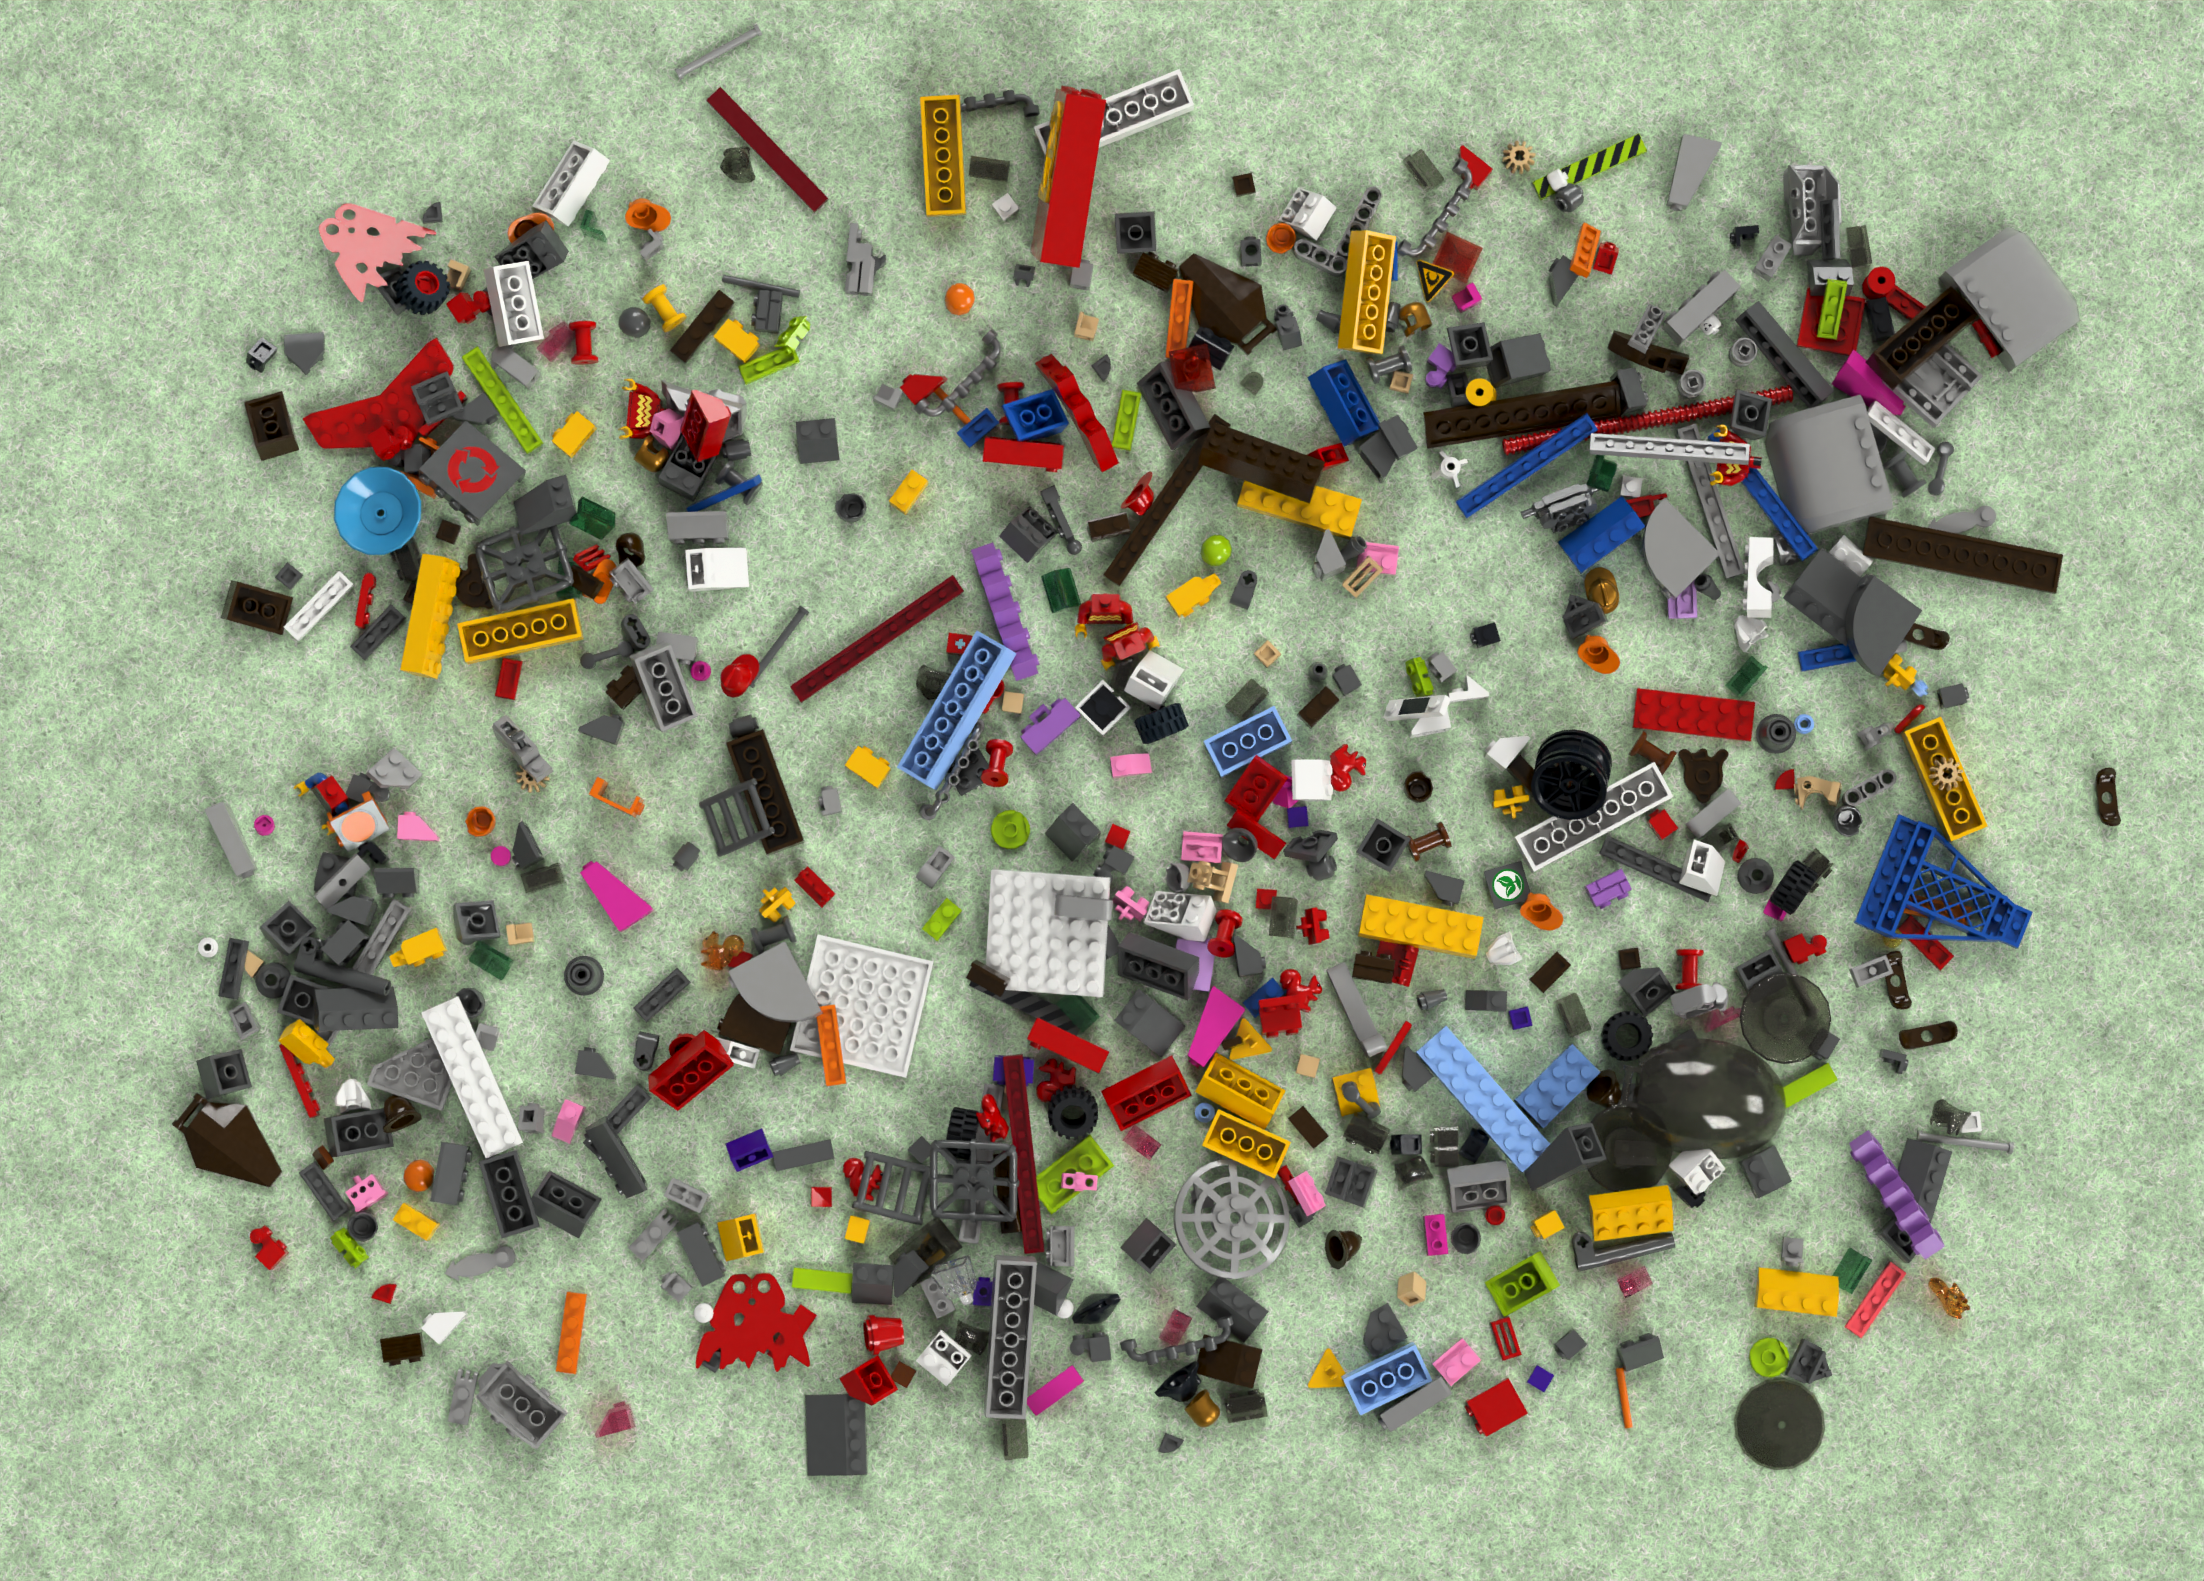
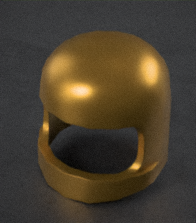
(1420, 314)
(650, 461)
(1203, 1409)

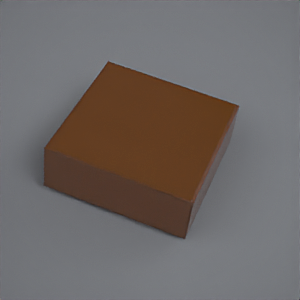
(323, 1157)
(903, 1374)

